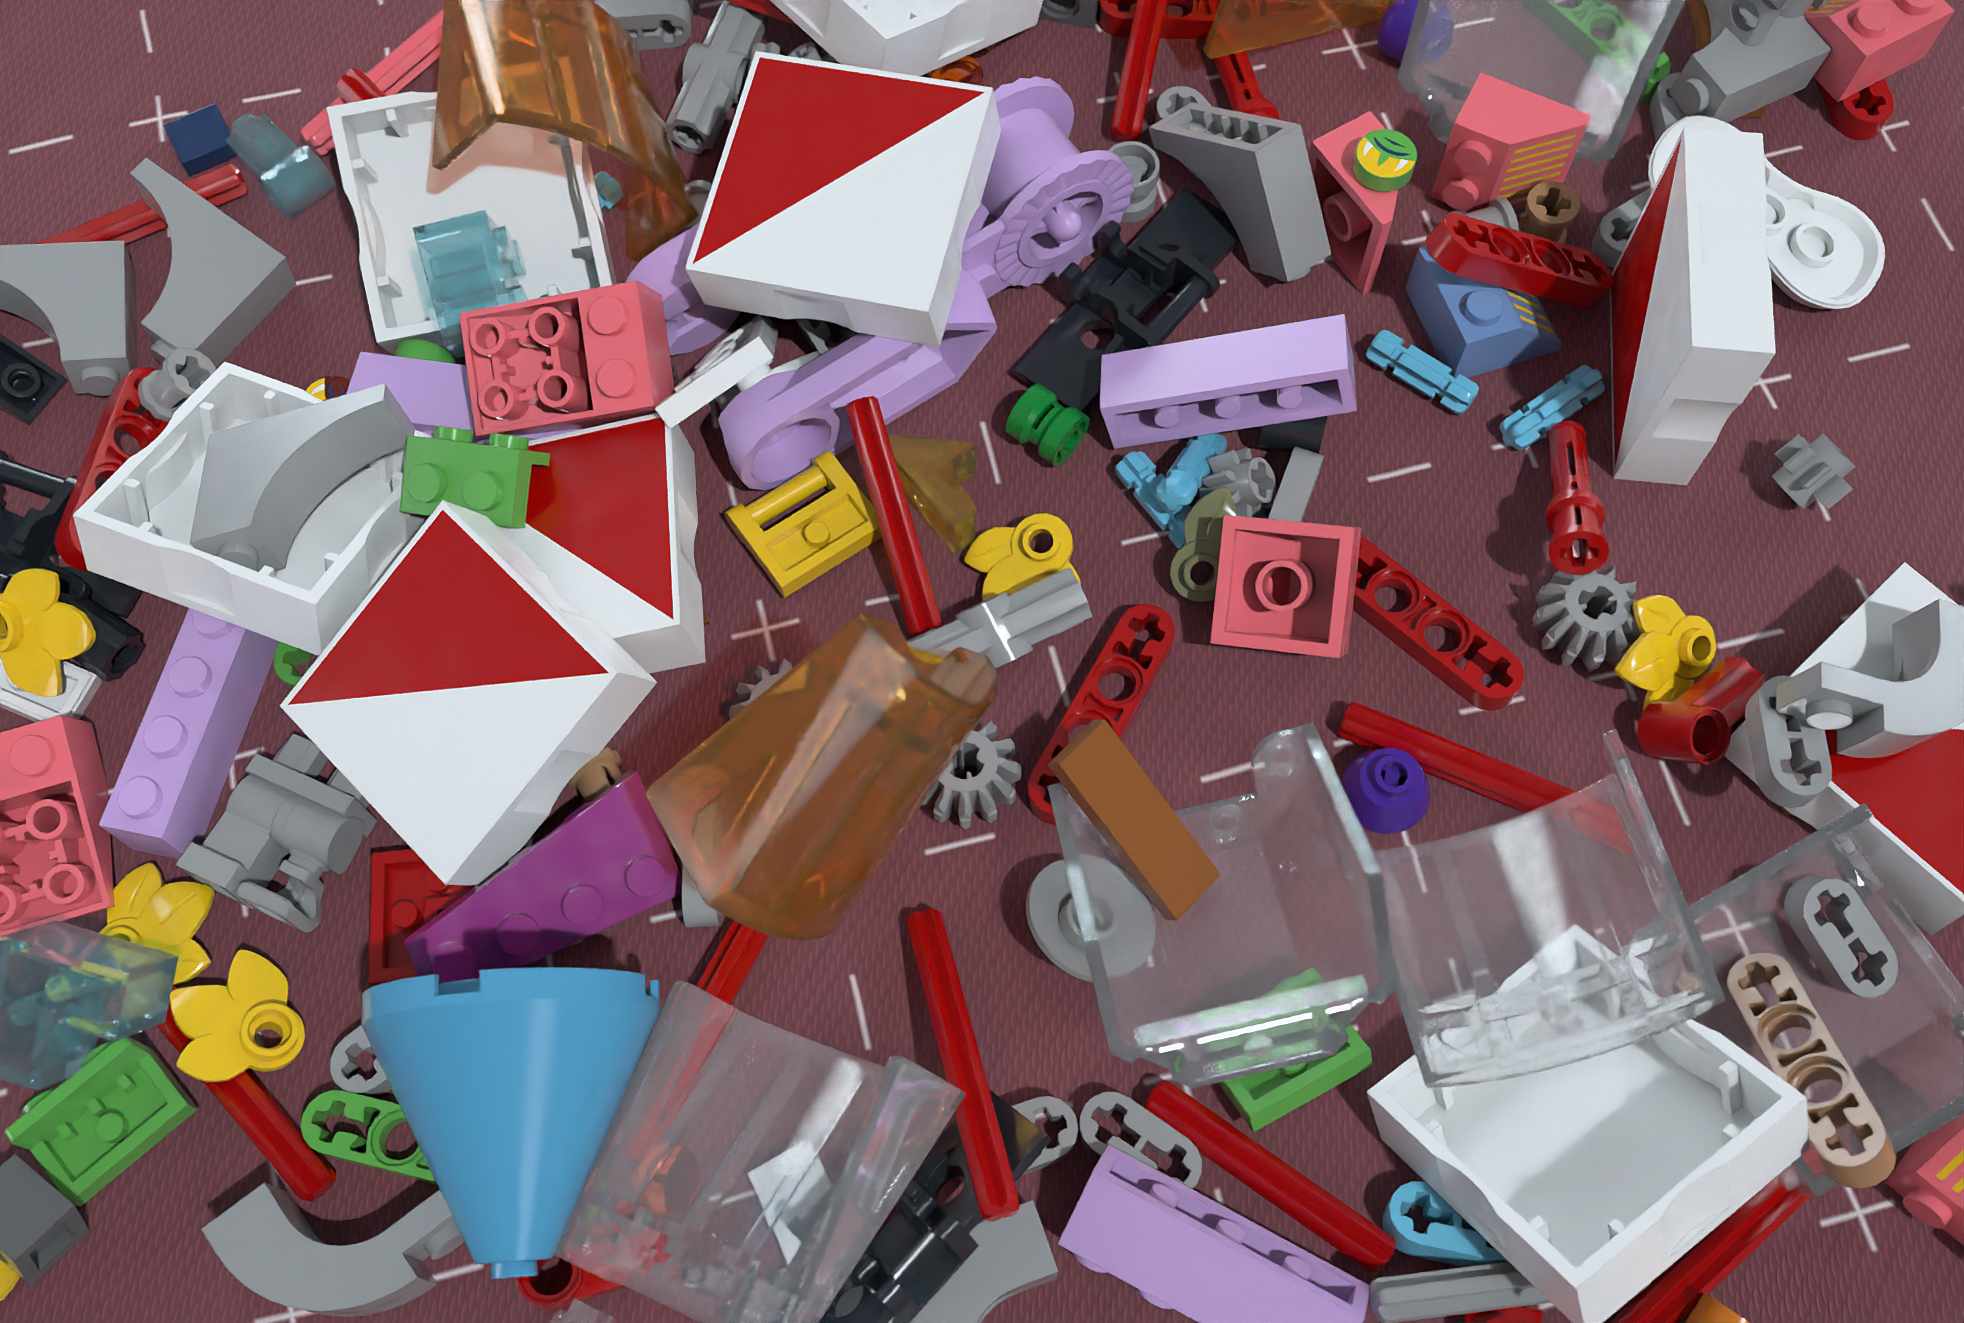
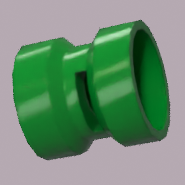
(1047, 424)

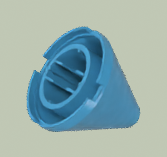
(511, 1091)

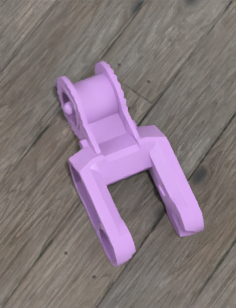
(1032, 222)

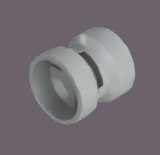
(1145, 170)

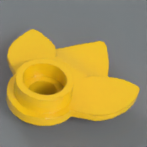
(1011, 562)
(39, 632)
(1669, 650)
(162, 917)
(229, 1016)

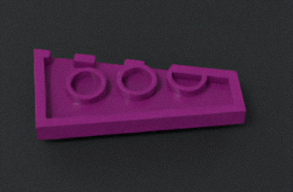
(569, 885)

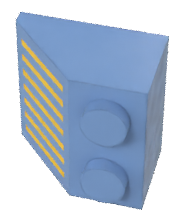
(1475, 322)

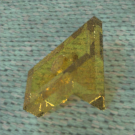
(931, 482)

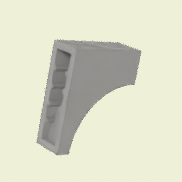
(1737, 78)
(1259, 178)
(218, 275)
(80, 299)
(275, 471)

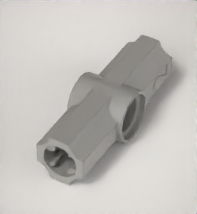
(714, 77)
(1010, 624)

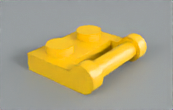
(815, 535)

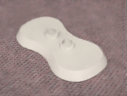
(1816, 243)

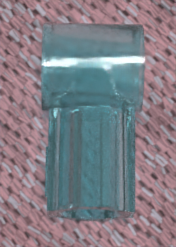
(287, 173)

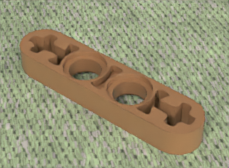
(1812, 1062)

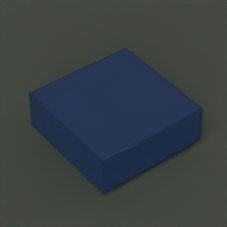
(200, 139)

